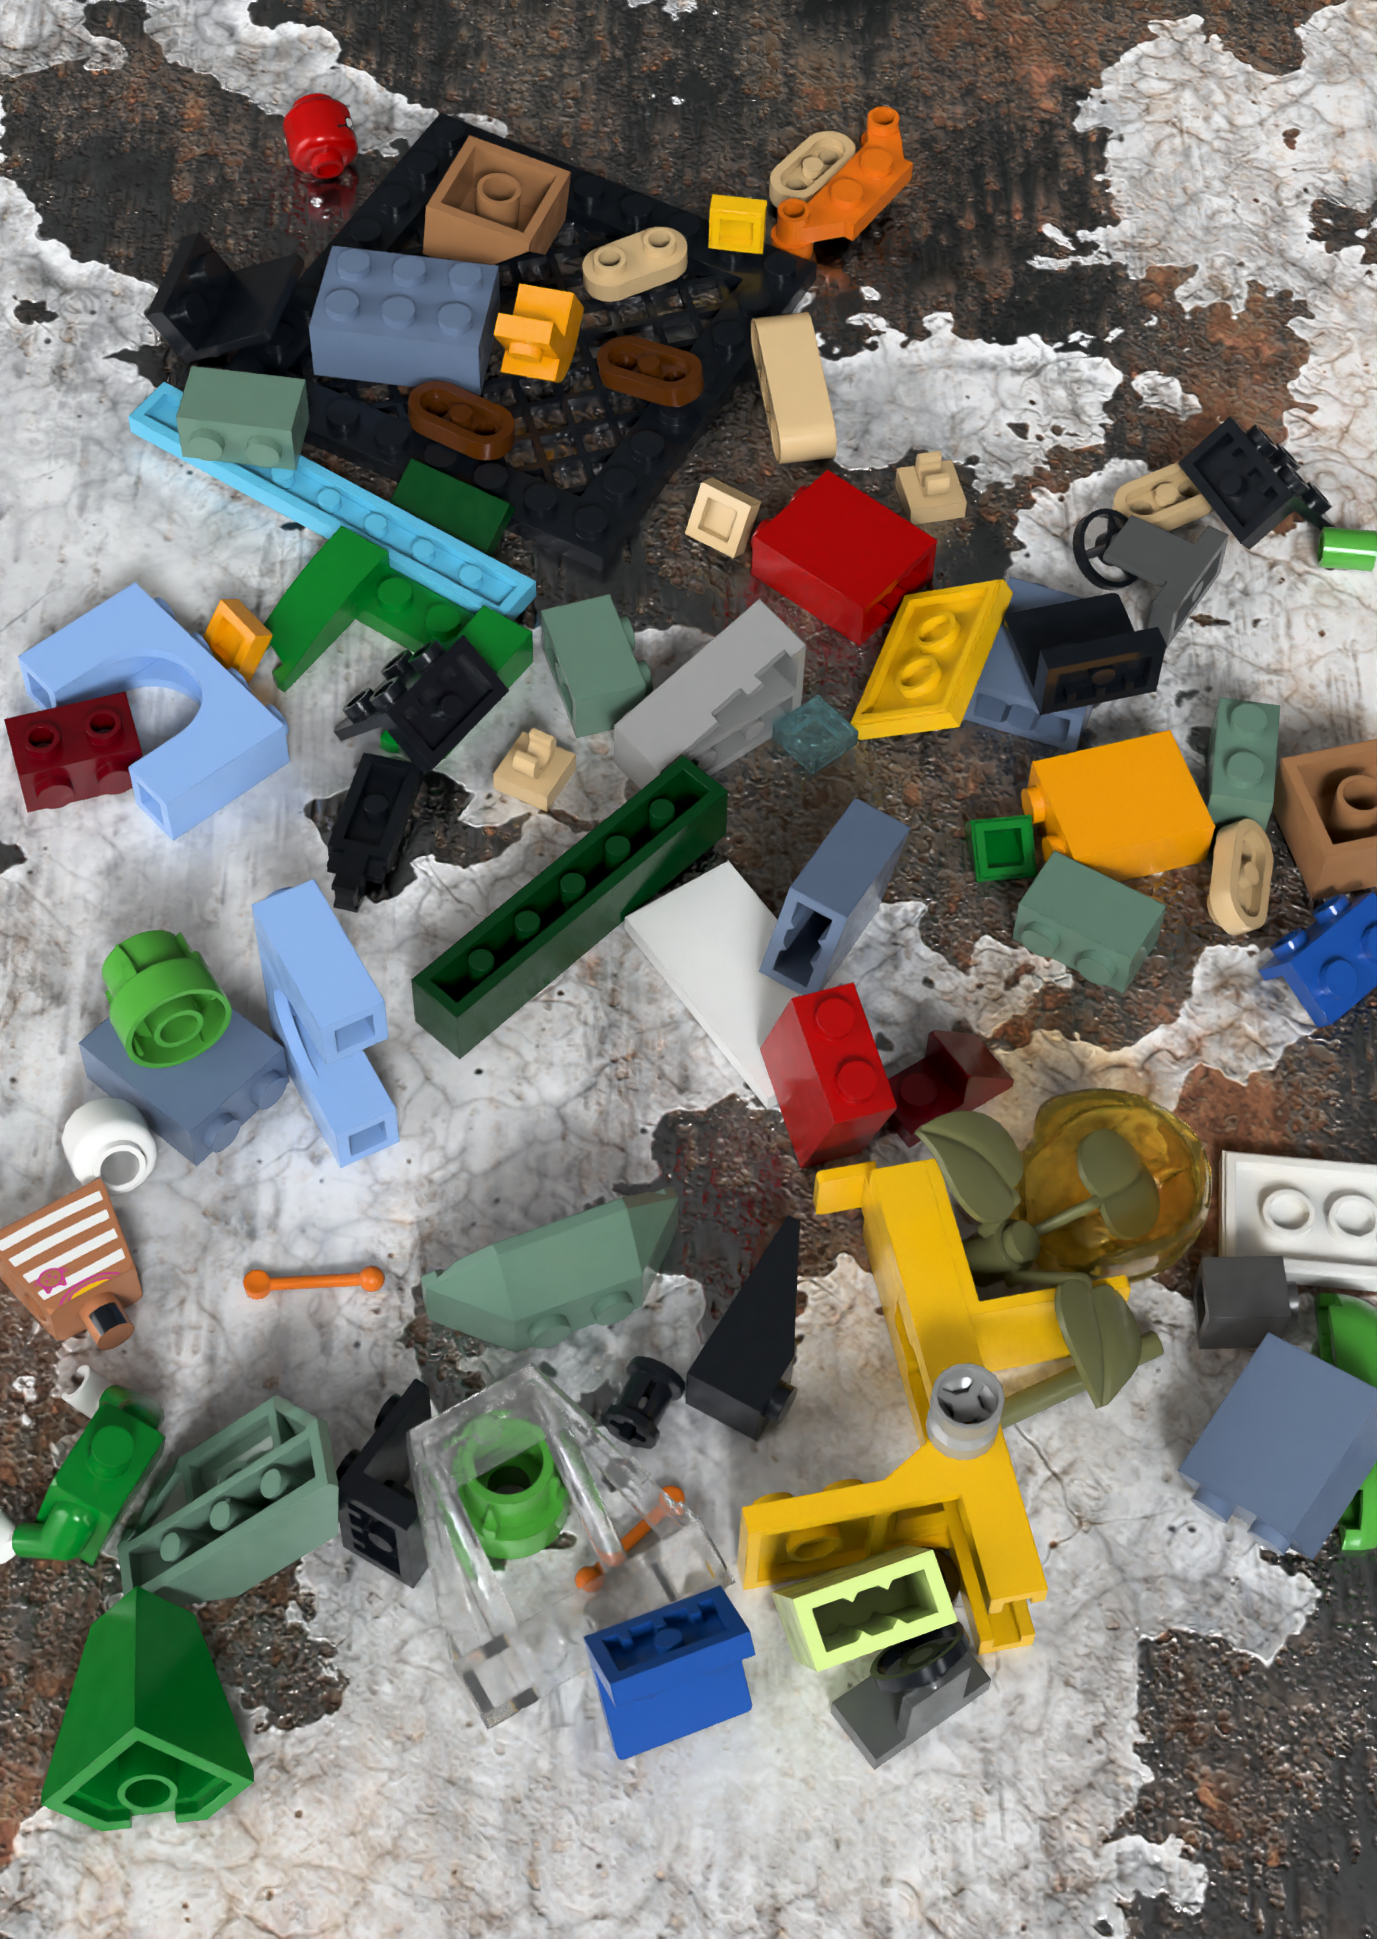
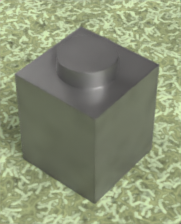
(1242, 1301)

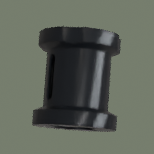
(639, 1425)

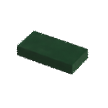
(453, 506)

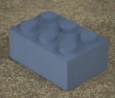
(404, 319)

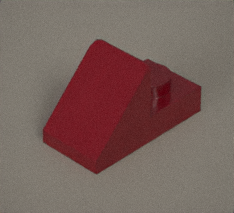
(951, 1078)

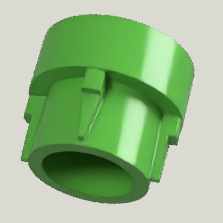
(163, 999)
(523, 1521)

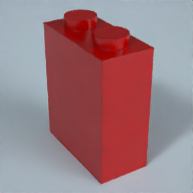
(842, 556)
(827, 1075)

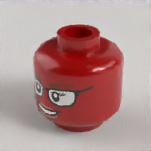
(320, 136)

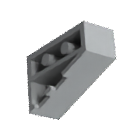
(717, 701)

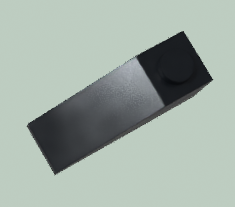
(749, 1358)

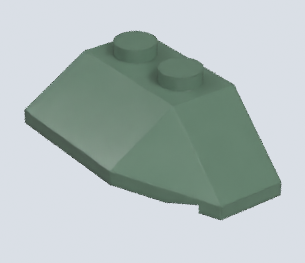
(557, 1275)
(236, 1508)

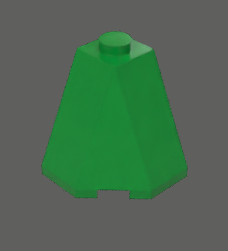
(145, 1723)

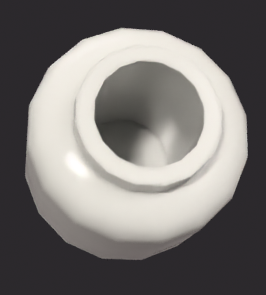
(109, 1142)

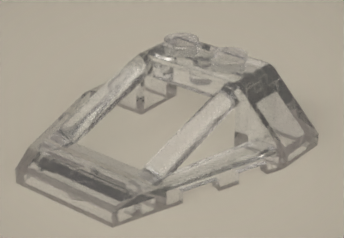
(549, 1647)

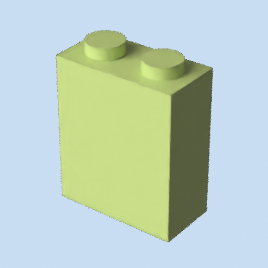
(864, 1607)

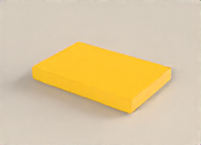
(932, 660)

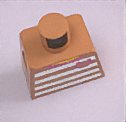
(73, 1267)

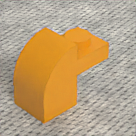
(540, 333)

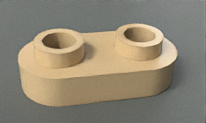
(810, 166)
(634, 264)
(1161, 498)
(1240, 877)

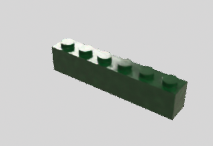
(569, 907)

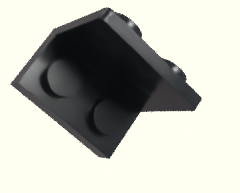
(215, 310)
(1252, 482)
(1084, 653)
(427, 700)
(374, 1506)

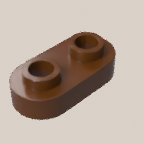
(650, 371)
(461, 420)

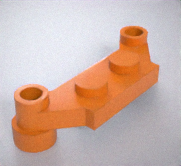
(852, 195)

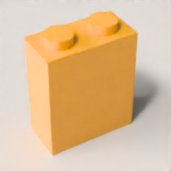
(1120, 807)

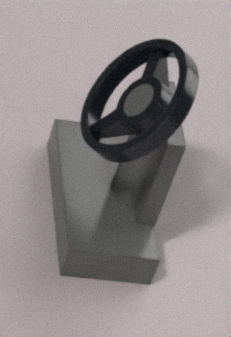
(1164, 559)
(910, 1692)

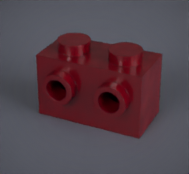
(74, 751)

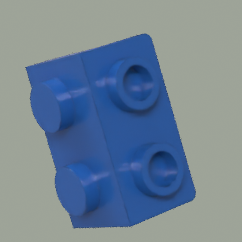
(1332, 959)

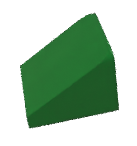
(1001, 848)

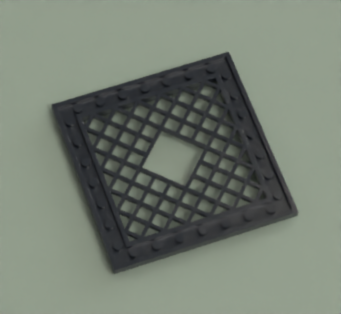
(581, 520)

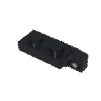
(370, 826)

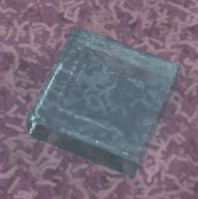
(815, 734)

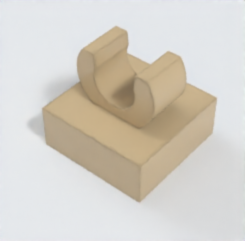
(930, 490)
(722, 517)
(535, 769)

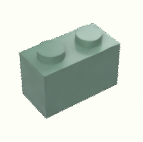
(243, 418)
(594, 663)
(1241, 762)
(1088, 922)

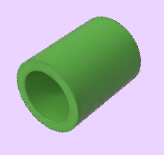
(1347, 548)

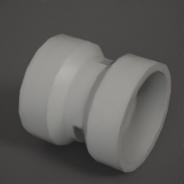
(968, 1395)

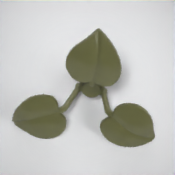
(981, 1172)

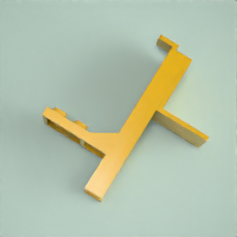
(930, 1498)

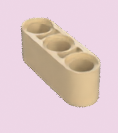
(793, 388)

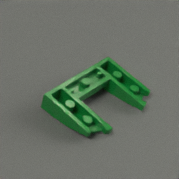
(355, 581)

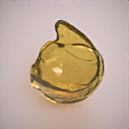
(1053, 1184)

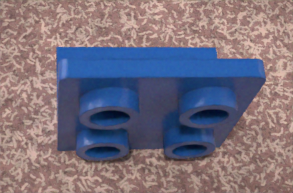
(671, 1671)

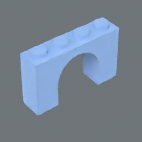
(140, 644)
(324, 1017)

